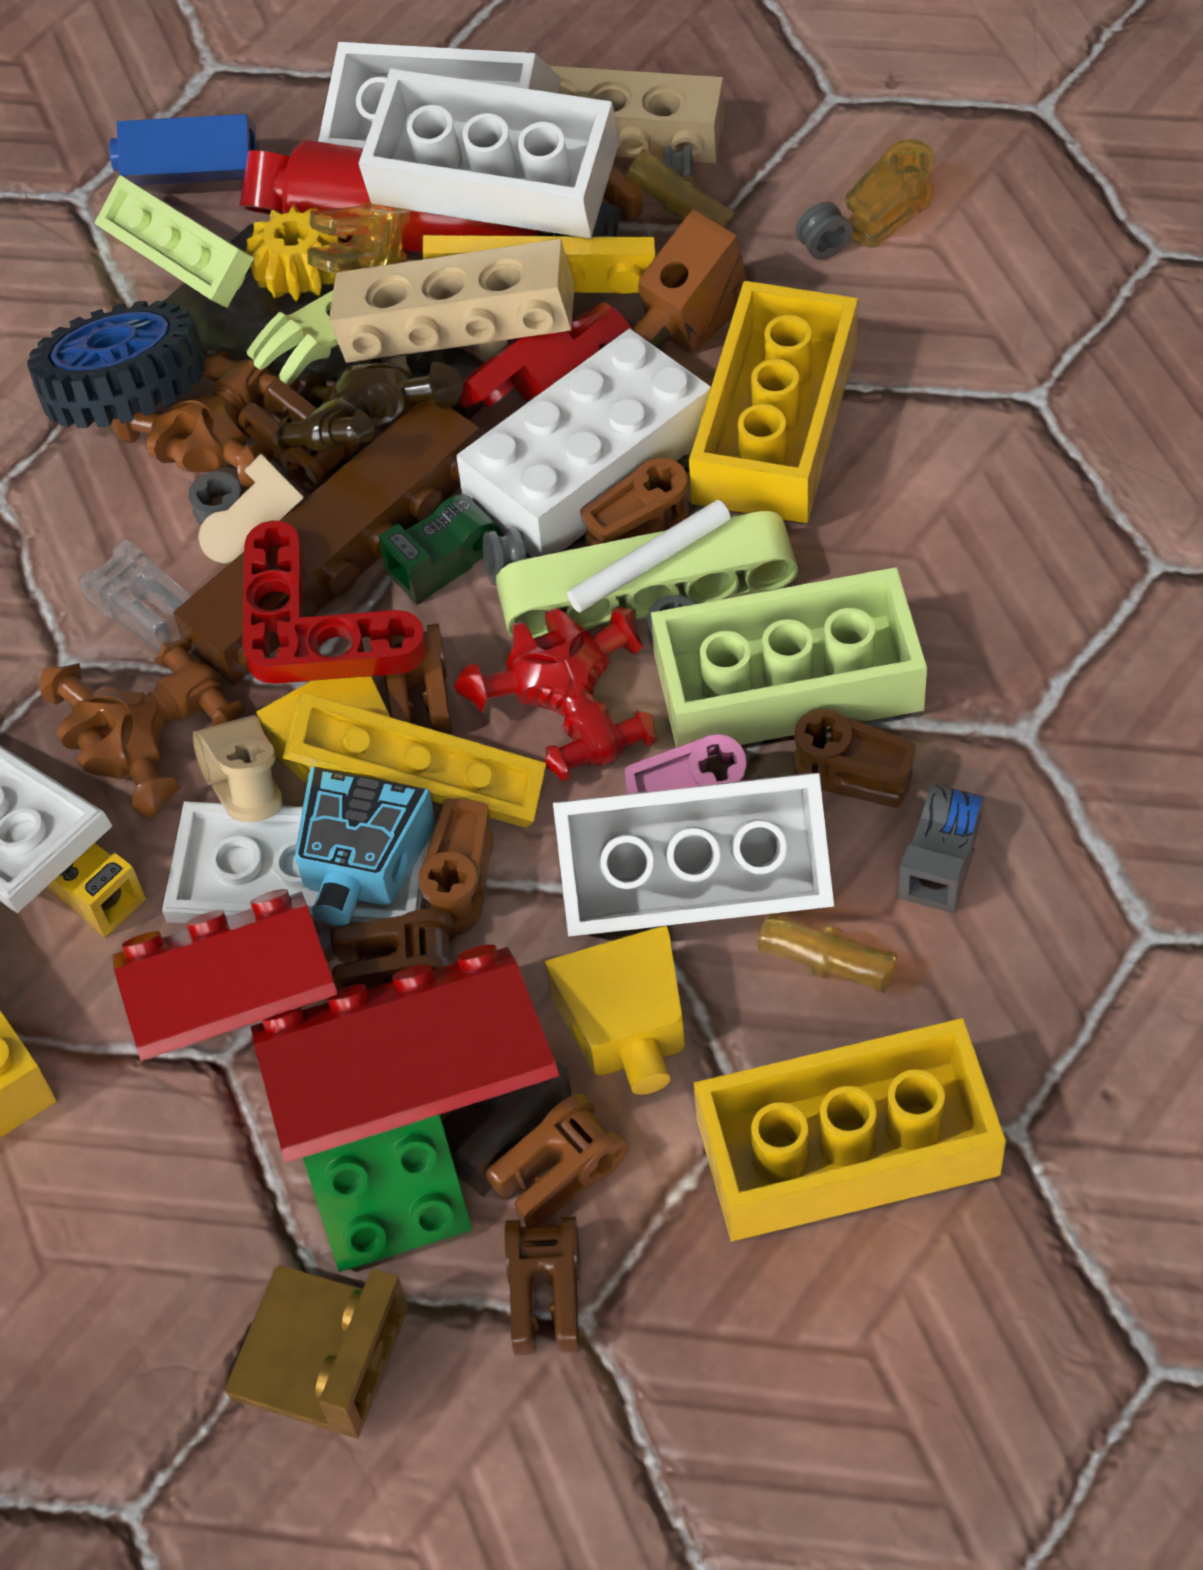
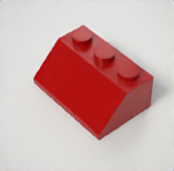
(221, 973)

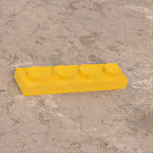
(595, 263)
(396, 751)

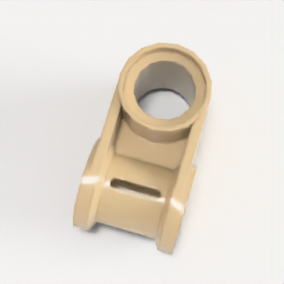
(238, 767)

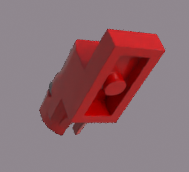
(541, 360)

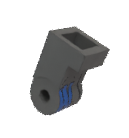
(941, 848)

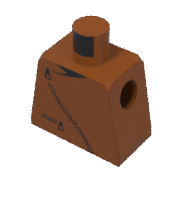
(691, 285)

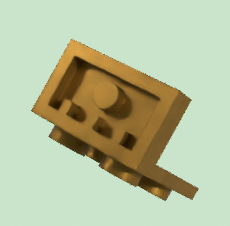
(319, 1348)

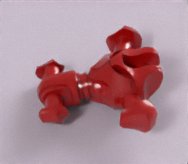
(561, 675)

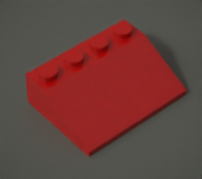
(401, 1051)

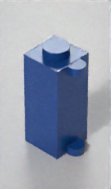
(183, 149)

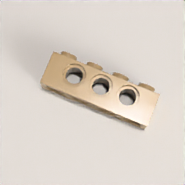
(655, 108)
(453, 301)

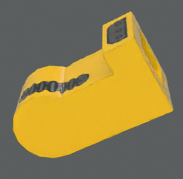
(92, 881)

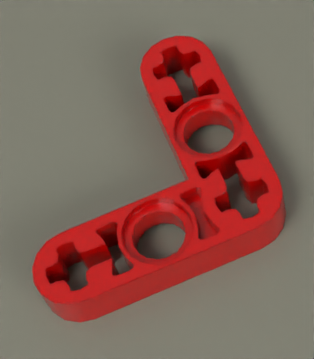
(302, 636)

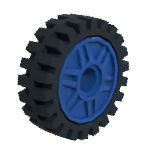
(117, 364)

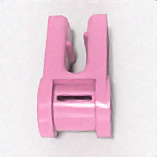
(684, 765)

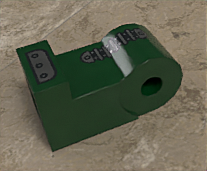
(436, 547)

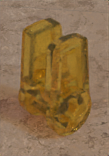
(891, 192)
(374, 240)

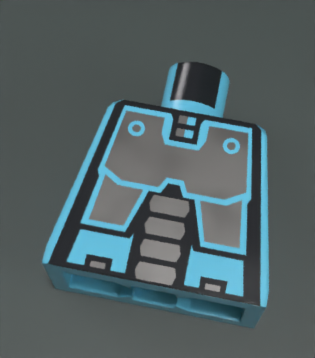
(359, 840)

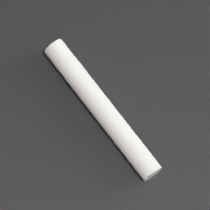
(648, 555)

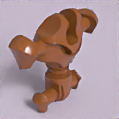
(204, 429)
(123, 728)

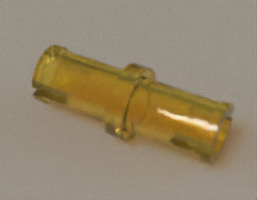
(675, 191)
(827, 952)

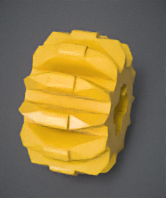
(282, 253)

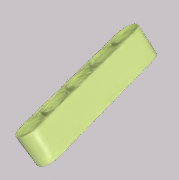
(732, 561)

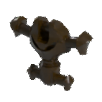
(365, 399)

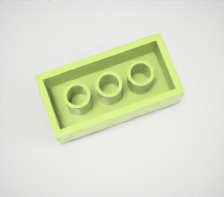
(776, 654)

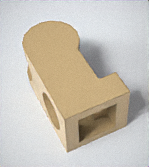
(268, 499)

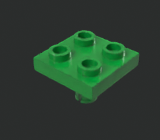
(388, 1193)

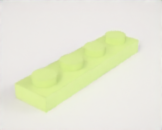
(174, 241)

